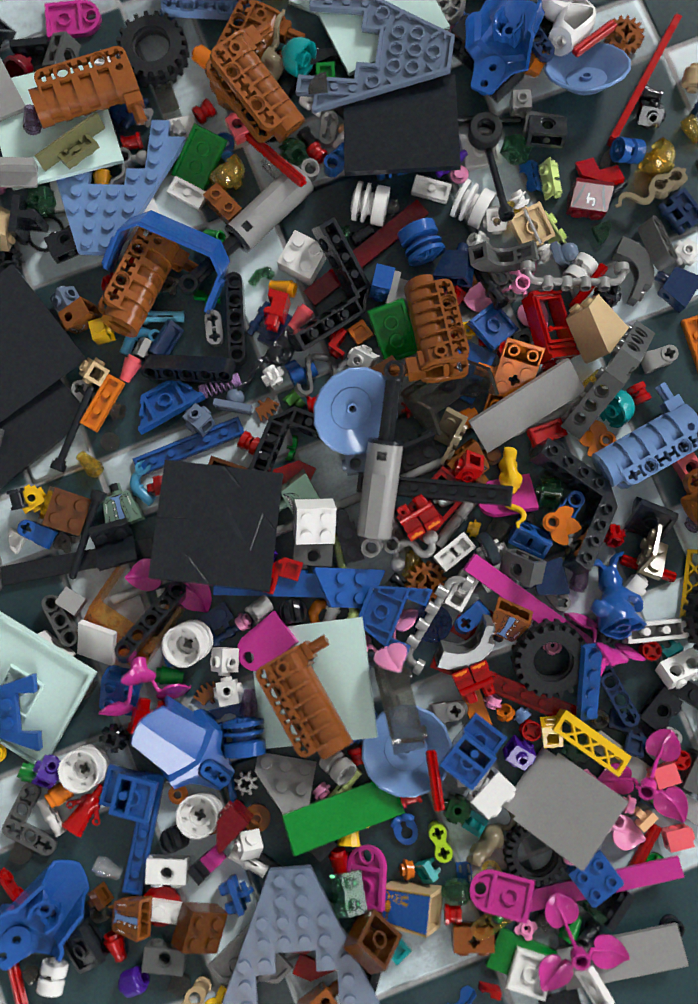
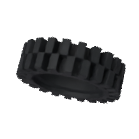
(511, 859)

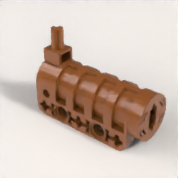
(87, 88)
(141, 282)

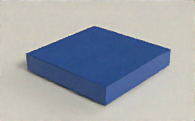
(492, 326)

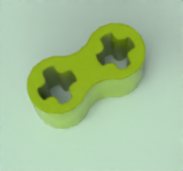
(440, 841)

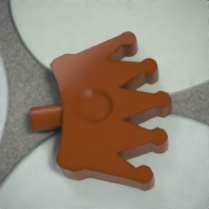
(265, 408)
(207, 695)

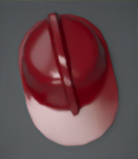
(18, 65)

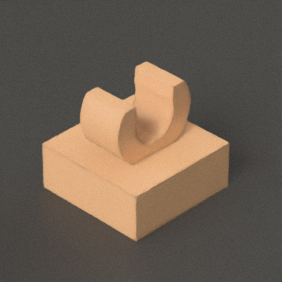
(645, 819)

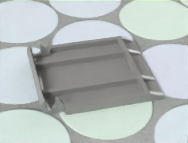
(565, 807)

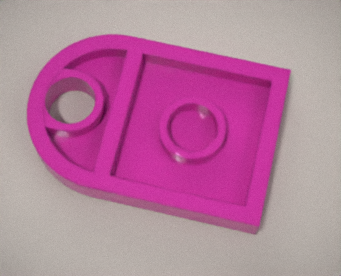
(72, 18)
(524, 497)
(266, 642)
(373, 874)
(504, 895)

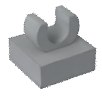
(142, 347)

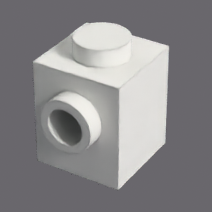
(249, 844)

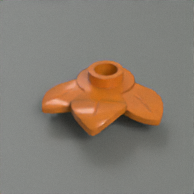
(594, 437)
(563, 525)

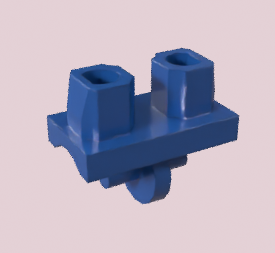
(238, 892)

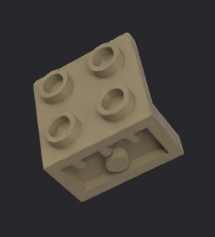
(452, 429)
(653, 554)

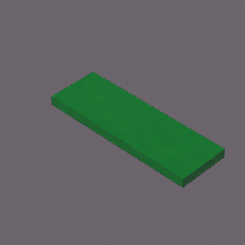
(339, 816)

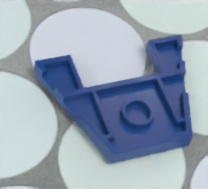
(384, 607)
(10, 713)

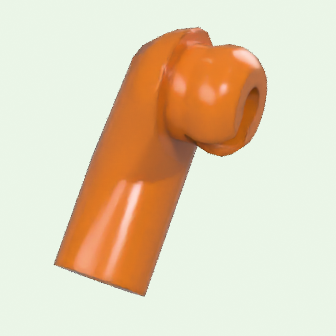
(315, 609)

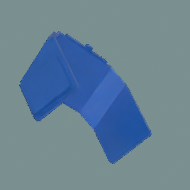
(180, 234)

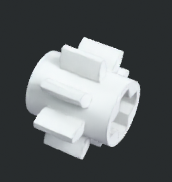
(475, 239)
(273, 376)

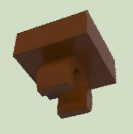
(99, 896)

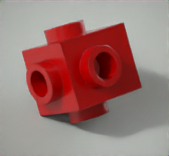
(469, 466)

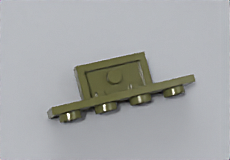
(73, 145)

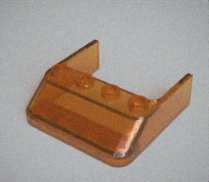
(107, 617)

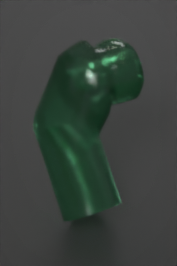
(261, 273)

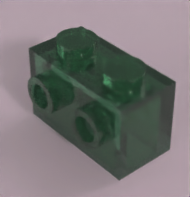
(348, 894)

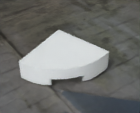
(15, 540)

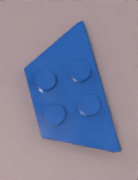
(165, 403)
(347, 586)

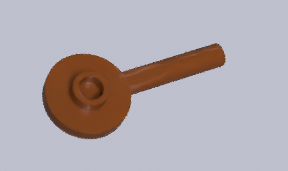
(260, 819)

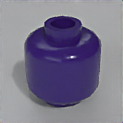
(133, 982)

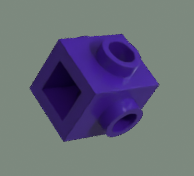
(519, 752)
(46, 771)

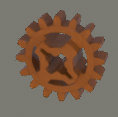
(626, 35)
(421, 576)

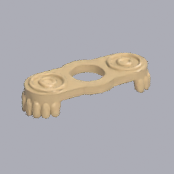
(202, 987)

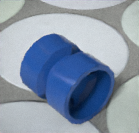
(628, 150)

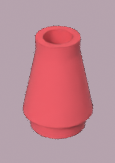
(300, 317)
(130, 367)

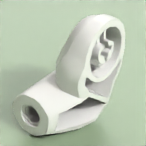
(571, 20)

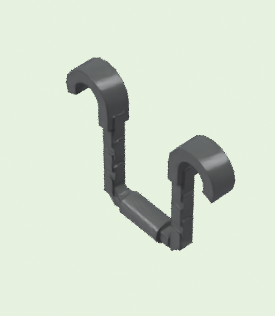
(314, 357)

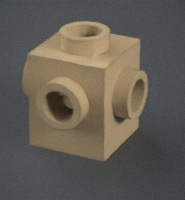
(99, 373)

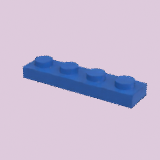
(589, 682)

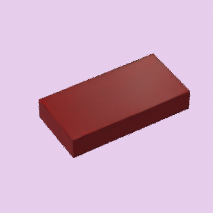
(546, 430)

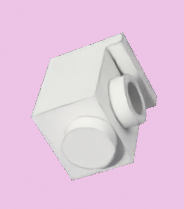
(637, 584)

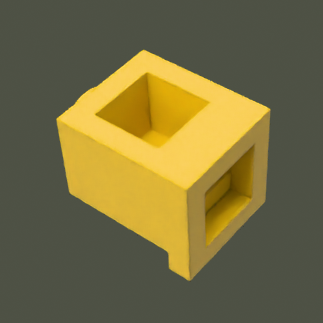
(100, 332)
(549, 737)

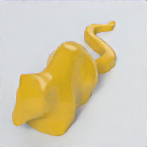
(511, 477)

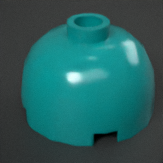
(298, 56)
(619, 410)

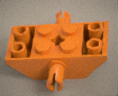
(515, 359)

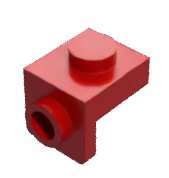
(336, 340)

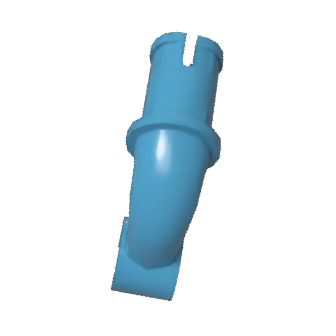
(129, 342)
(138, 488)

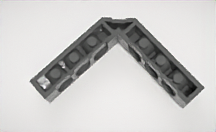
(625, 359)

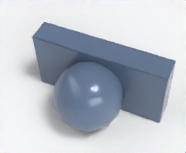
(564, 253)
(233, 403)

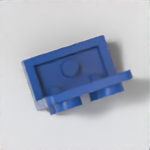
(114, 691)
(597, 880)

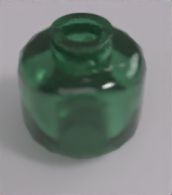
(456, 891)

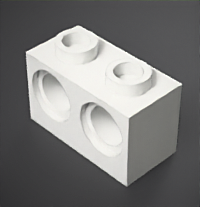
(454, 552)
(679, 666)

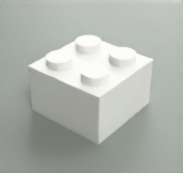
(301, 258)
(314, 521)
(492, 793)

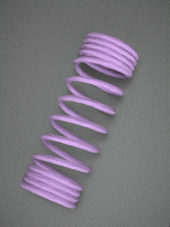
(203, 388)

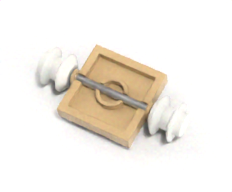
(531, 225)

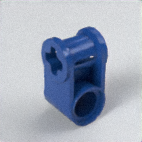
(337, 158)
(566, 502)
(40, 534)
(472, 616)

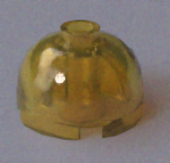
(659, 159)
(229, 174)

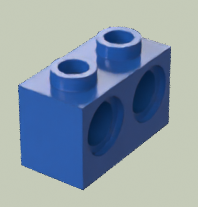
(381, 282)
(531, 539)

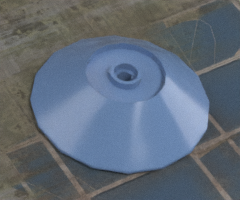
(591, 72)
(345, 429)
(406, 772)

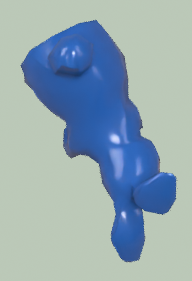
(614, 611)

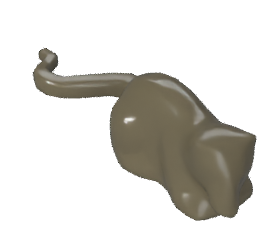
(270, 58)
(658, 187)
(490, 839)

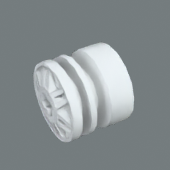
(370, 203)
(472, 203)
(179, 648)
(74, 771)
(189, 819)

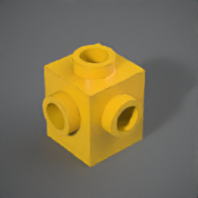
(39, 495)

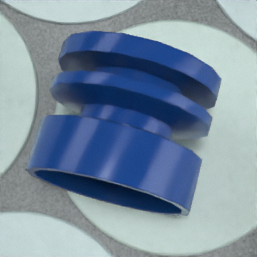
(421, 241)
(244, 737)

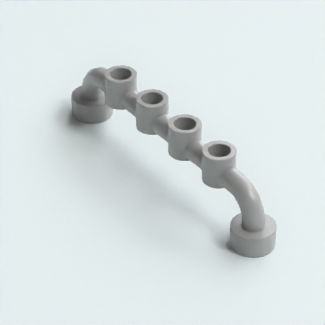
(585, 282)
(432, 609)

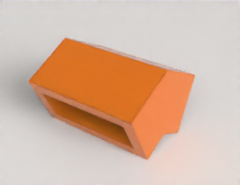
(535, 66)

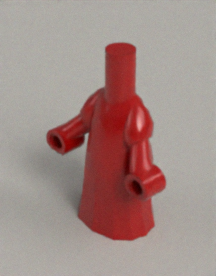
(82, 814)

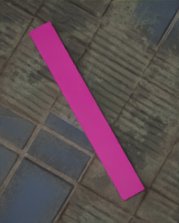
(513, 592)
(633, 877)

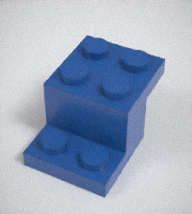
(473, 751)
(128, 793)

